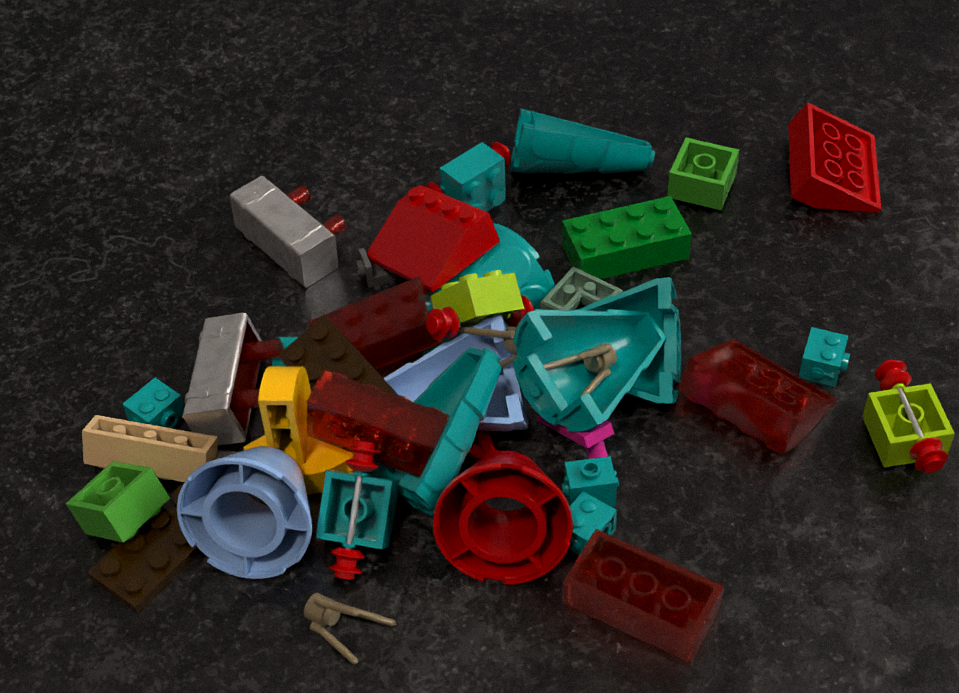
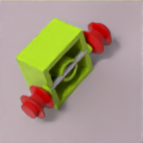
(475, 301)
(907, 421)

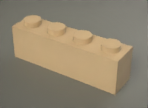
(168, 451)

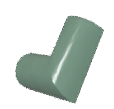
(577, 289)

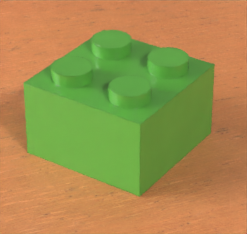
(703, 173)
(118, 501)

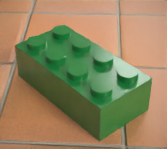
(627, 238)

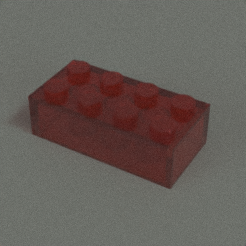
(387, 323)
(351, 411)
(643, 595)

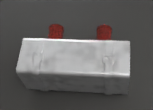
(287, 230)
(226, 377)

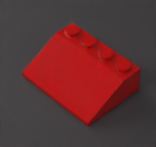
(832, 163)
(432, 237)

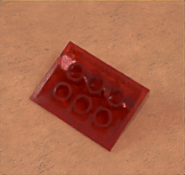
(755, 394)

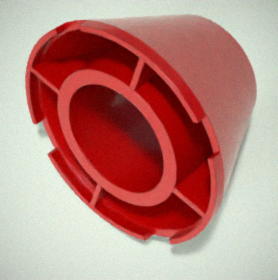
(502, 543)

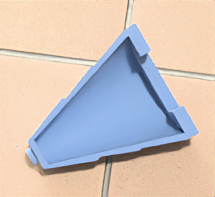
(507, 406)

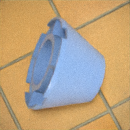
(234, 528)

